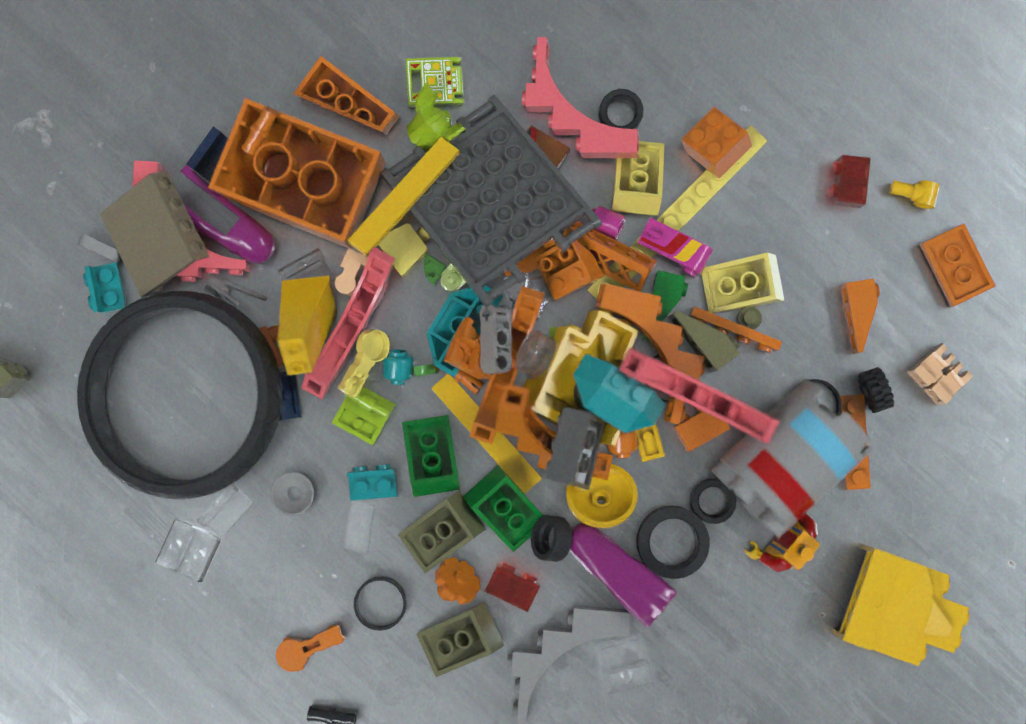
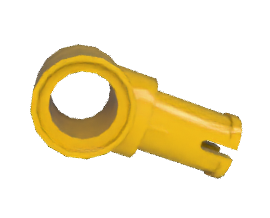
(922, 193)

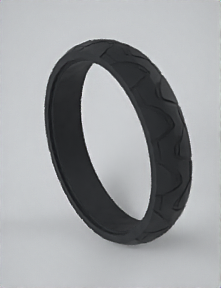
(92, 395)

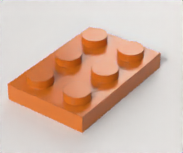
(957, 265)

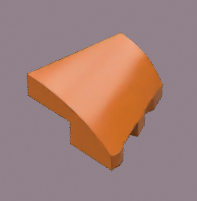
(466, 350)

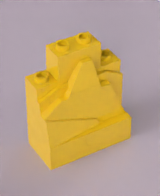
(599, 337)
(901, 609)

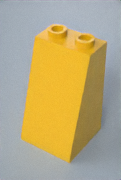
(305, 321)

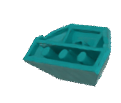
(457, 307)
(616, 396)

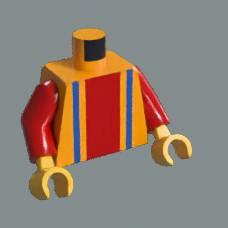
(790, 549)

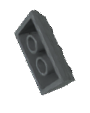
(575, 448)

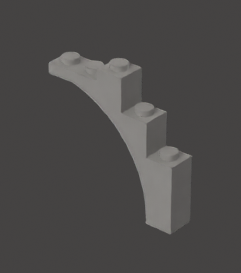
(586, 625)

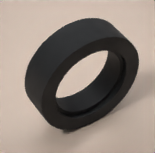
(700, 552)

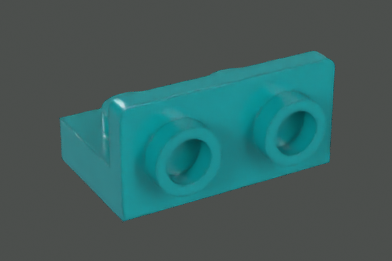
(105, 288)
(372, 483)

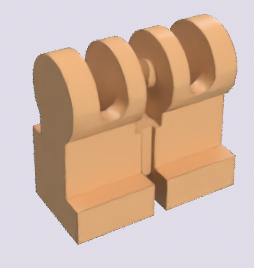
(353, 268)
(939, 385)

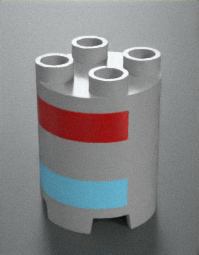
(800, 462)

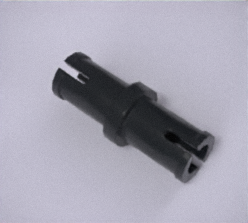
(330, 716)

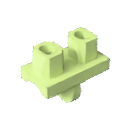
(451, 279)

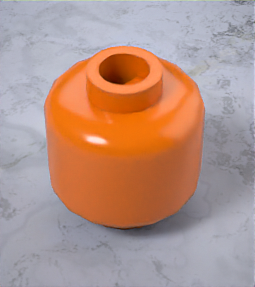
(625, 445)

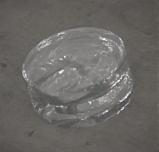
(535, 353)

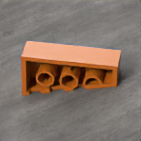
(340, 94)

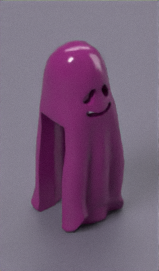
(245, 238)
(625, 577)

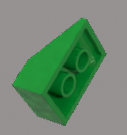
(430, 456)
(503, 508)

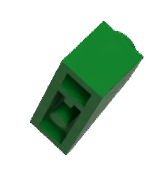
(670, 289)

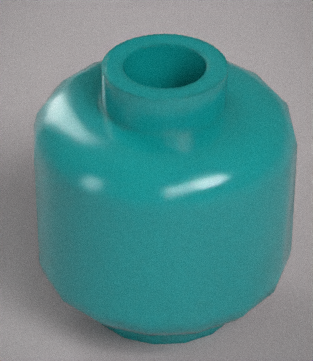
(398, 366)

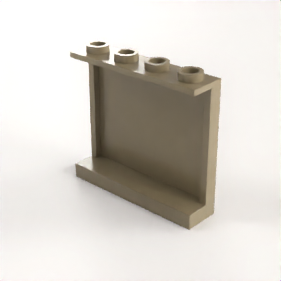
(153, 233)

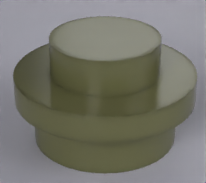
(750, 317)

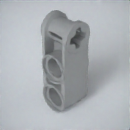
(495, 339)

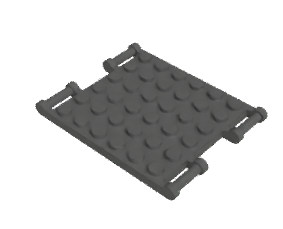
(496, 201)

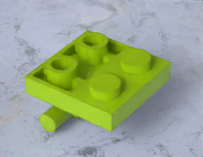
(364, 415)

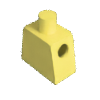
(406, 247)

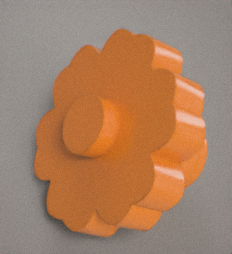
(456, 581)

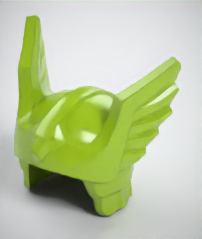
(430, 122)

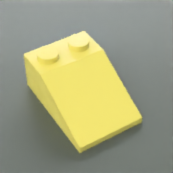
(639, 181)
(742, 283)

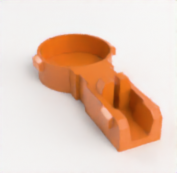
(291, 654)

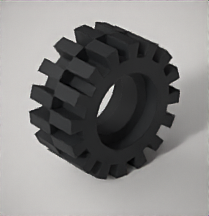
(876, 390)

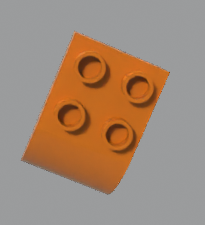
(299, 175)

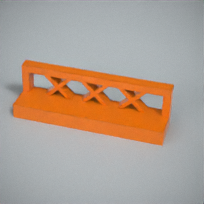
(618, 252)

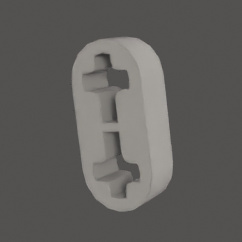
(99, 247)

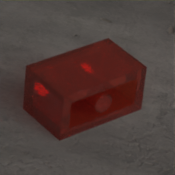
(850, 181)
(512, 586)

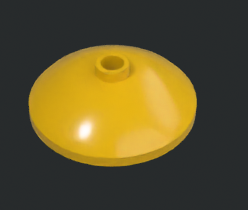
(617, 492)

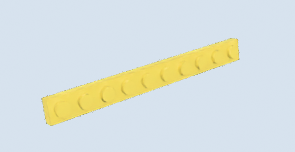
(689, 204)

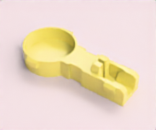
(371, 348)

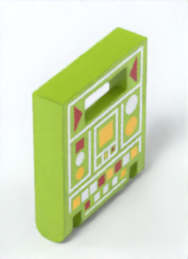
(441, 77)

